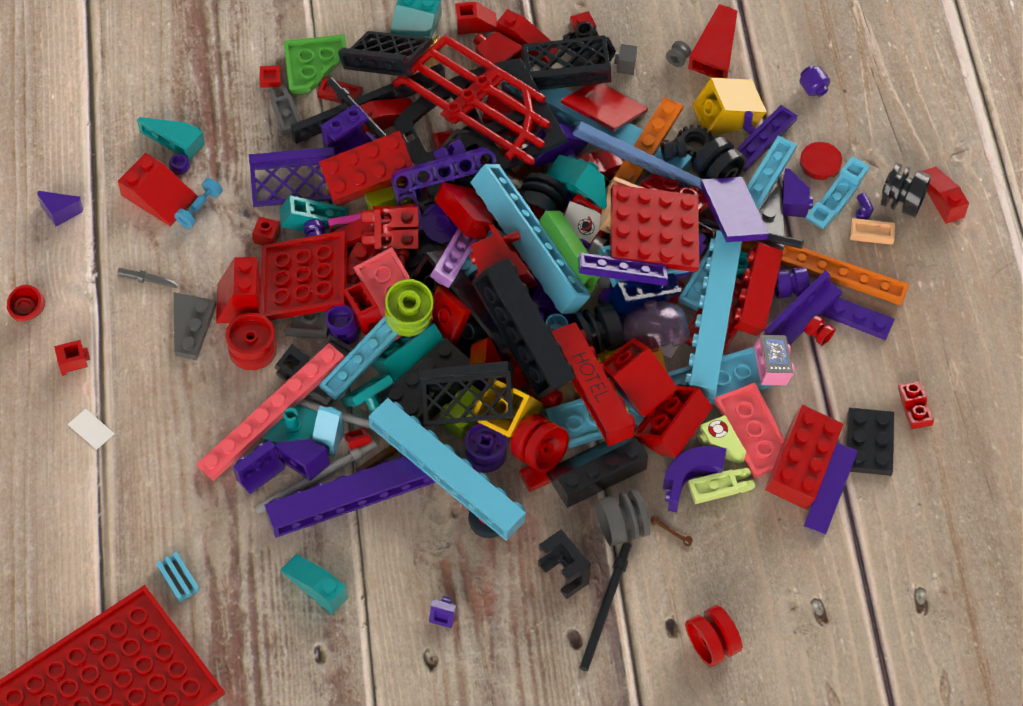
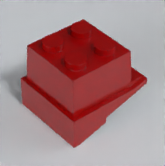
(497, 248)

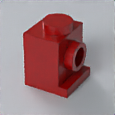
(71, 356)

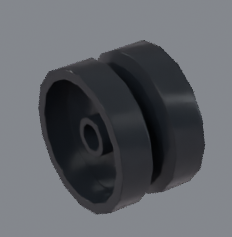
(719, 160)

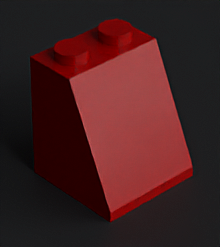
(238, 290)
(639, 377)

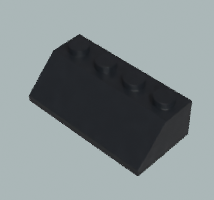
(597, 470)

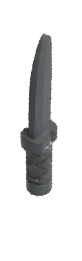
(143, 276)

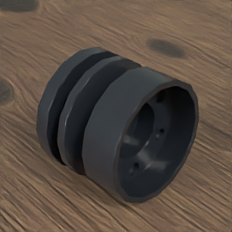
(905, 189)
(543, 191)
(601, 328)

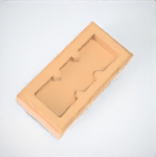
(872, 231)

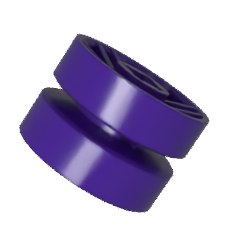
(485, 448)

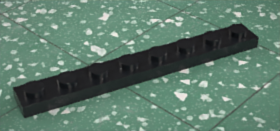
(312, 126)

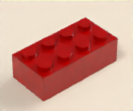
(365, 168)
(804, 457)

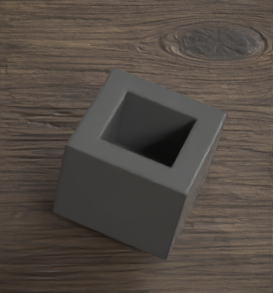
(626, 59)

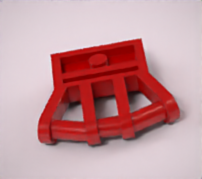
(364, 252)

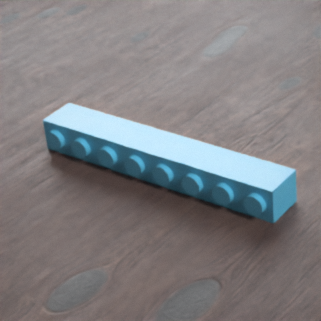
(535, 245)
(715, 315)
(447, 469)

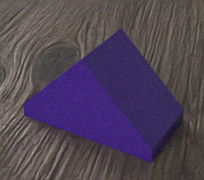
(60, 206)

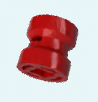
(819, 330)

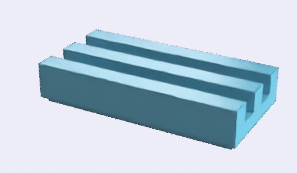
(169, 562)

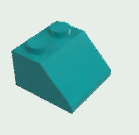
(416, 17)

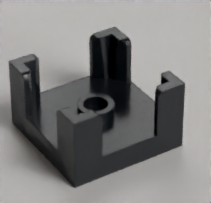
(565, 552)

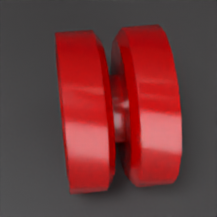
(251, 341)
(539, 443)
(713, 635)

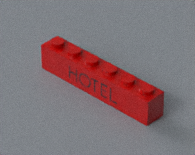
(594, 387)

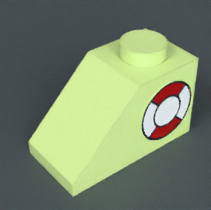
(721, 434)

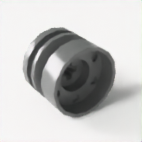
(628, 516)

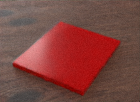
(604, 106)

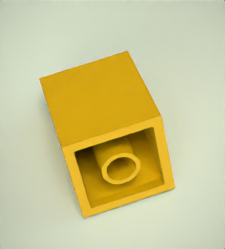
(724, 104)
(523, 406)

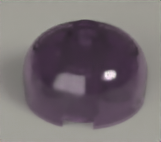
(656, 325)

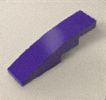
(831, 489)

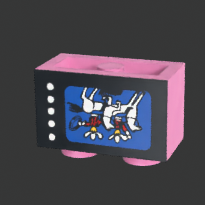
(773, 360)

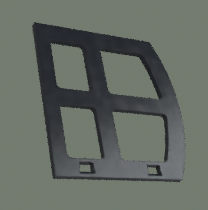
(419, 108)

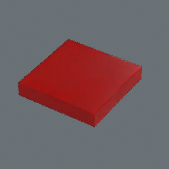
(449, 314)

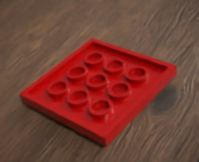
(655, 227)
(303, 275)

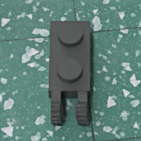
(284, 109)

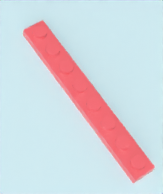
(270, 412)

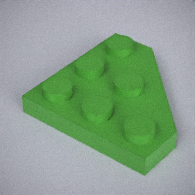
(311, 61)

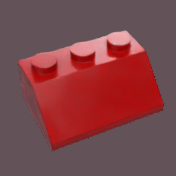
(674, 422)

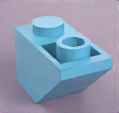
(328, 429)

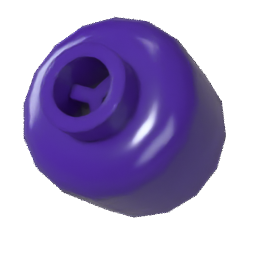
(814, 81)

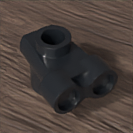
(583, 30)

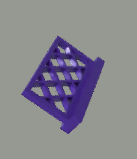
(288, 159)

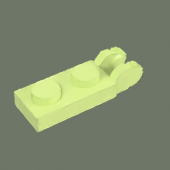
(720, 485)

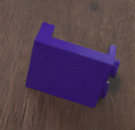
(344, 130)

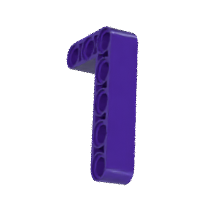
(434, 177)

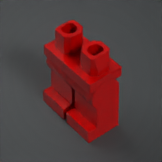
(391, 226)

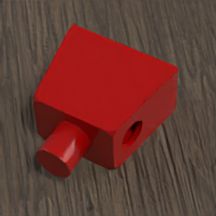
(497, 47)
(370, 314)

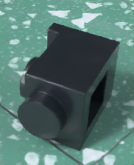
(294, 356)

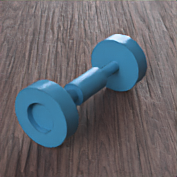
(185, 218)

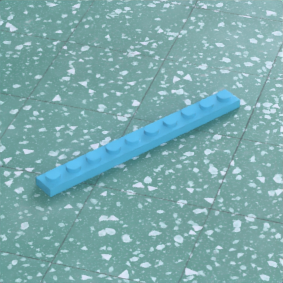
(759, 189)

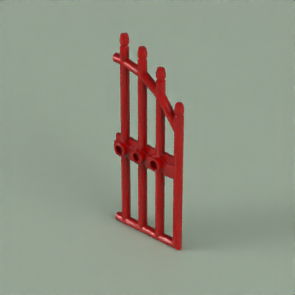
(475, 93)

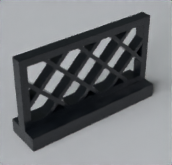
(386, 60)
(569, 75)
(461, 374)

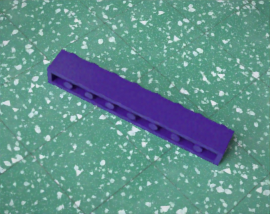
(344, 495)

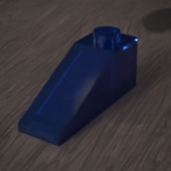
(631, 294)

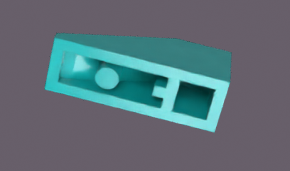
(173, 135)
(299, 210)
(316, 583)

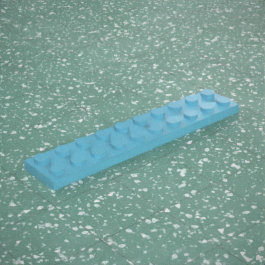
(735, 372)

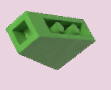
(568, 243)

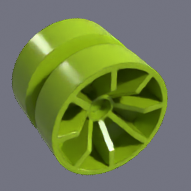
(408, 307)

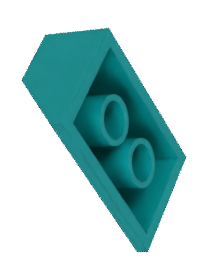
(580, 178)
(406, 352)

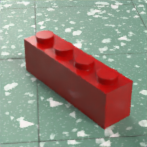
(757, 289)

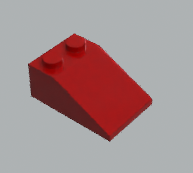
(155, 189)

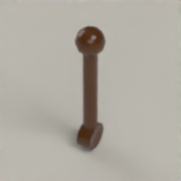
(687, 541)

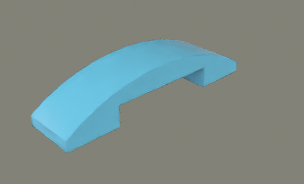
(839, 194)

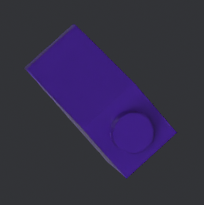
(795, 196)
(304, 456)

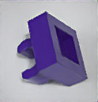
(442, 612)

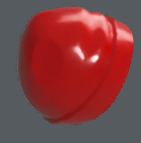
(25, 303)

